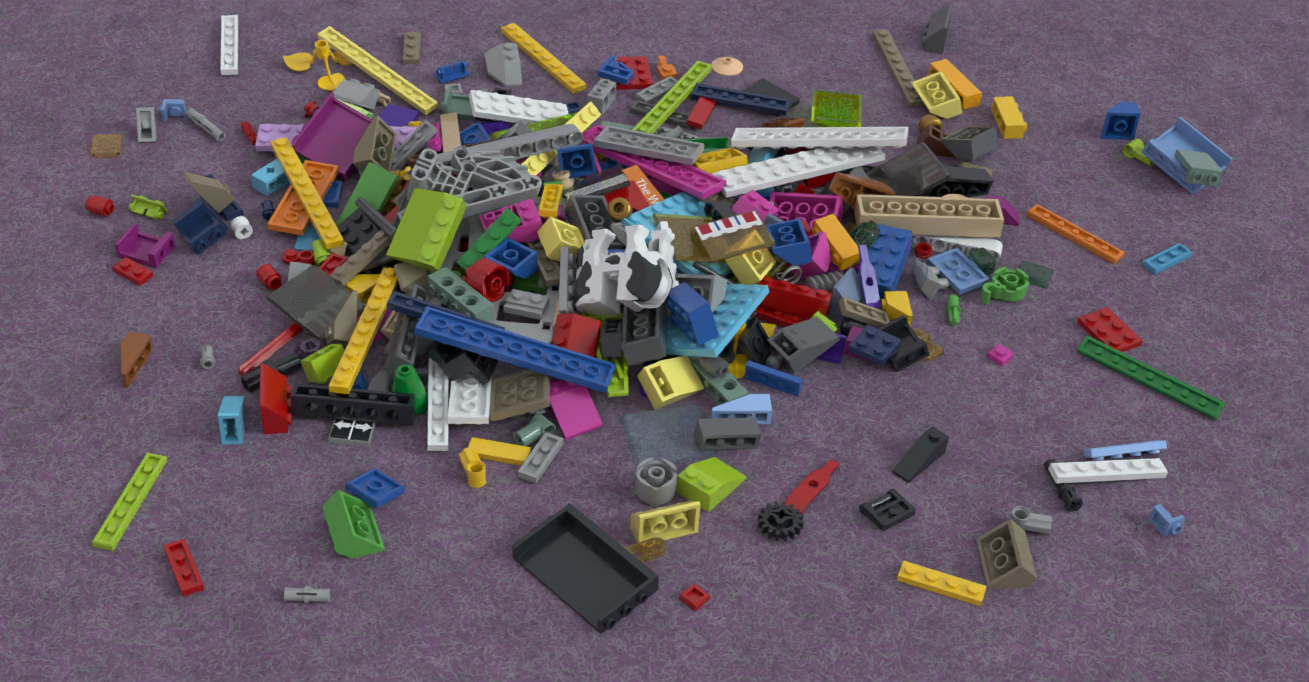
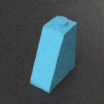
(232, 419)

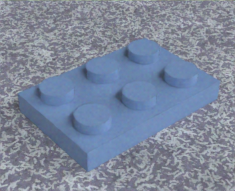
(959, 270)

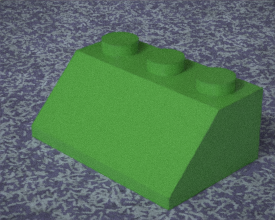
(352, 526)

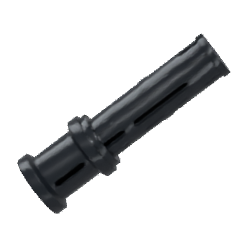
(1065, 491)

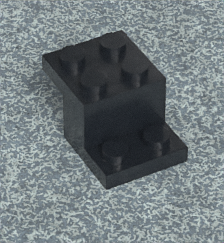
(459, 362)

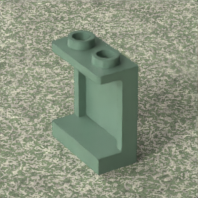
(457, 103)
(1200, 167)

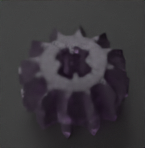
(308, 347)

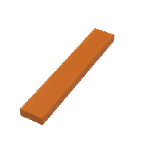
(1075, 234)

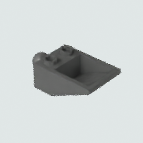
(800, 344)

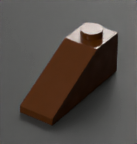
(932, 138)

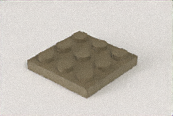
(518, 394)

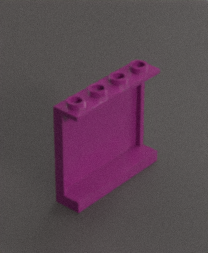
(332, 135)

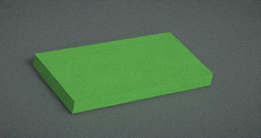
(374, 187)

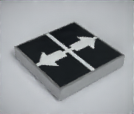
(352, 432)

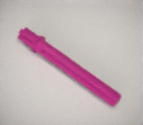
(435, 142)

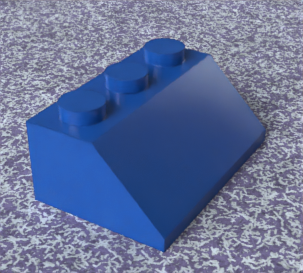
(791, 241)

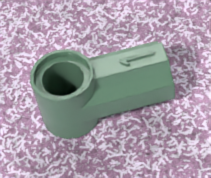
(534, 430)

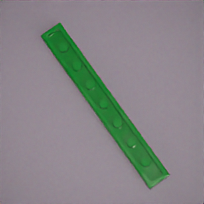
(1151, 377)

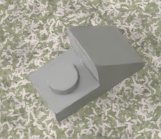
(146, 124)

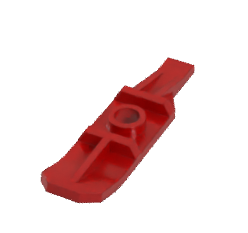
(804, 494)

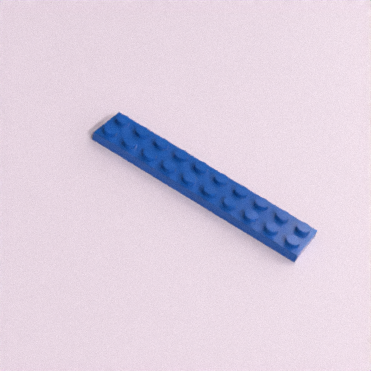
(515, 349)

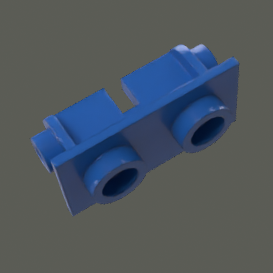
(446, 74)

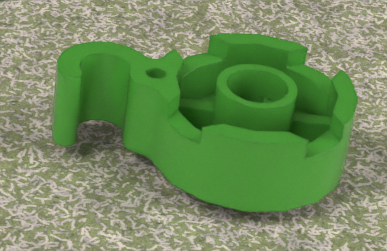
(1006, 285)

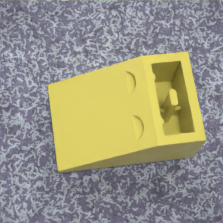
(670, 381)

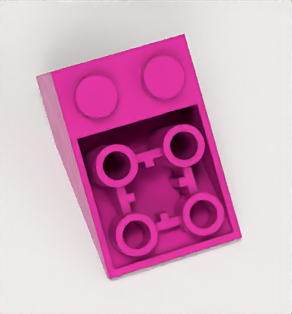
(527, 229)

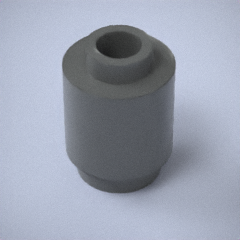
(715, 366)

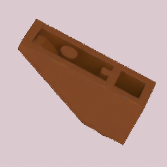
(134, 353)

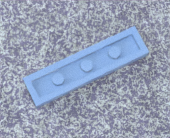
(1133, 449)

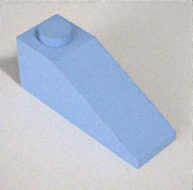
(748, 406)

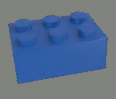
(691, 314)

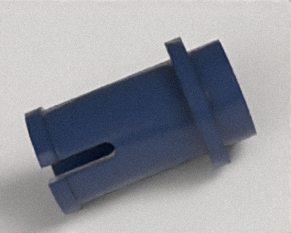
(268, 209)

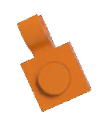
(665, 70)

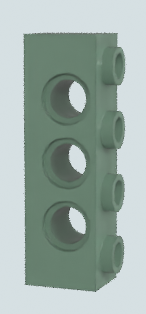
(459, 295)
(720, 389)

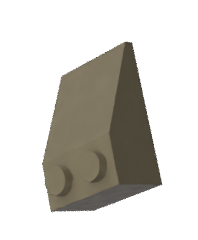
(376, 146)

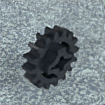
(780, 521)

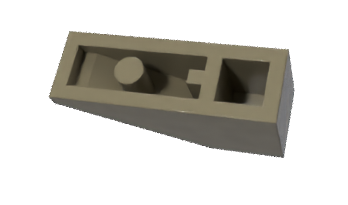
(211, 189)
(344, 322)

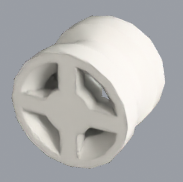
(241, 227)

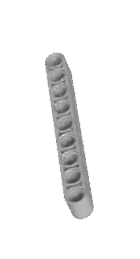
(530, 142)

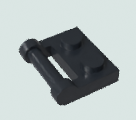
(890, 514)

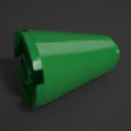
(407, 381)

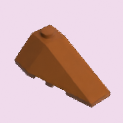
(849, 186)

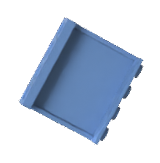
(1183, 137)

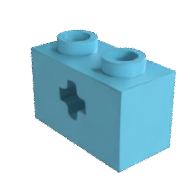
(269, 178)

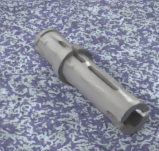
(201, 121)

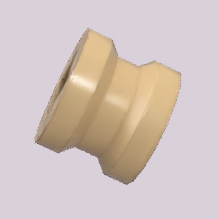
(563, 176)

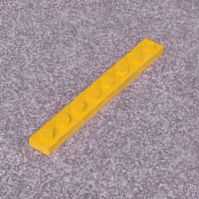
(543, 58)

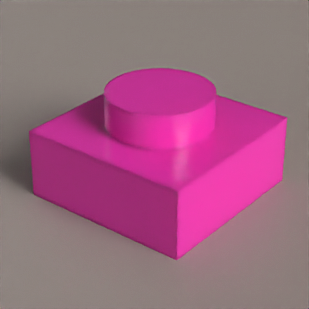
(1000, 355)

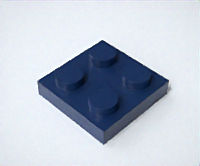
(874, 345)

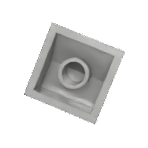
(358, 94)

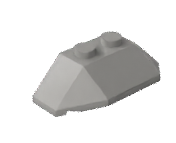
(504, 64)

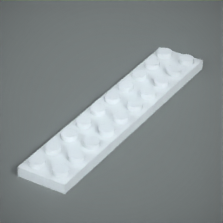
(820, 136)
(795, 168)

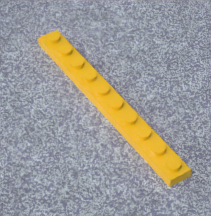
(307, 193)
(364, 333)

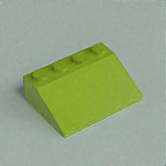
(427, 229)

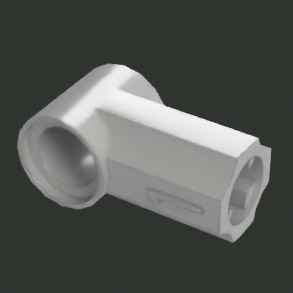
(1031, 521)

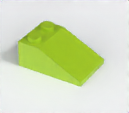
(708, 482)

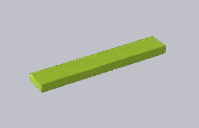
(129, 502)

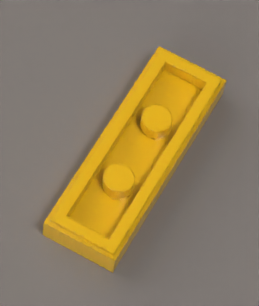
(500, 451)

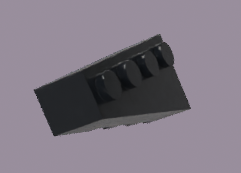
(963, 181)

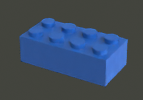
(889, 256)

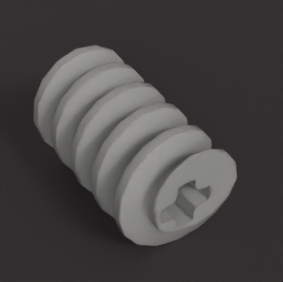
(824, 281)

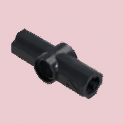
(283, 365)

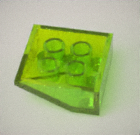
(836, 109)

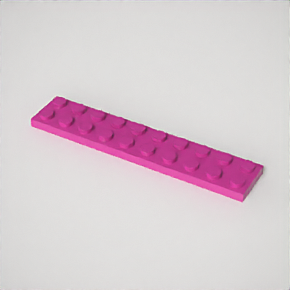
(684, 177)

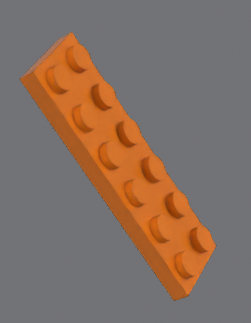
(290, 213)

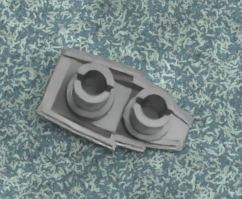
(927, 279)

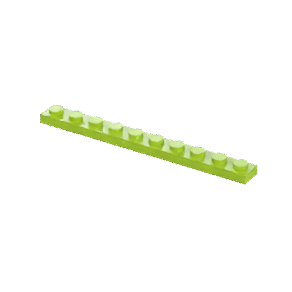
(673, 98)

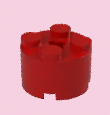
(488, 278)

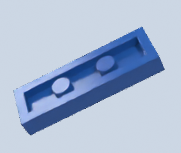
(773, 378)

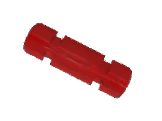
(249, 132)

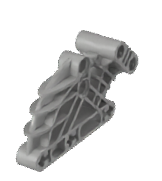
(498, 177)

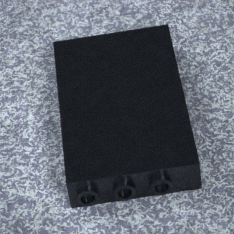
(585, 568)

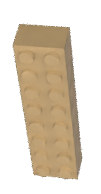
(932, 214)

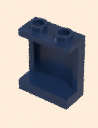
(199, 227)

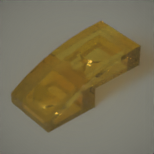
(934, 349)

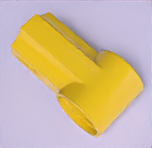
(473, 467)

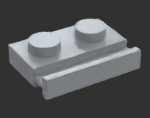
(526, 304)

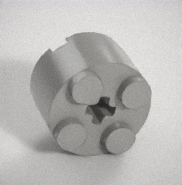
(656, 481)

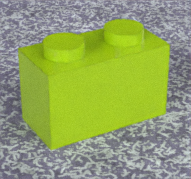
(322, 363)

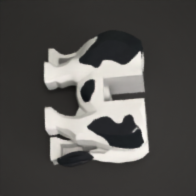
(633, 277)

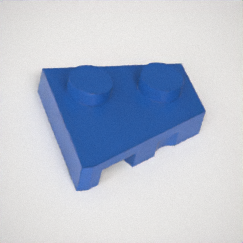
(616, 71)

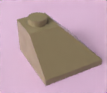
(410, 274)

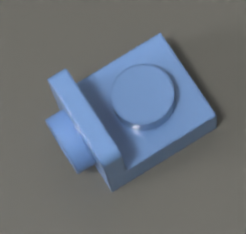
(172, 107)
(1165, 522)

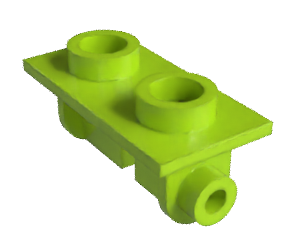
(154, 208)

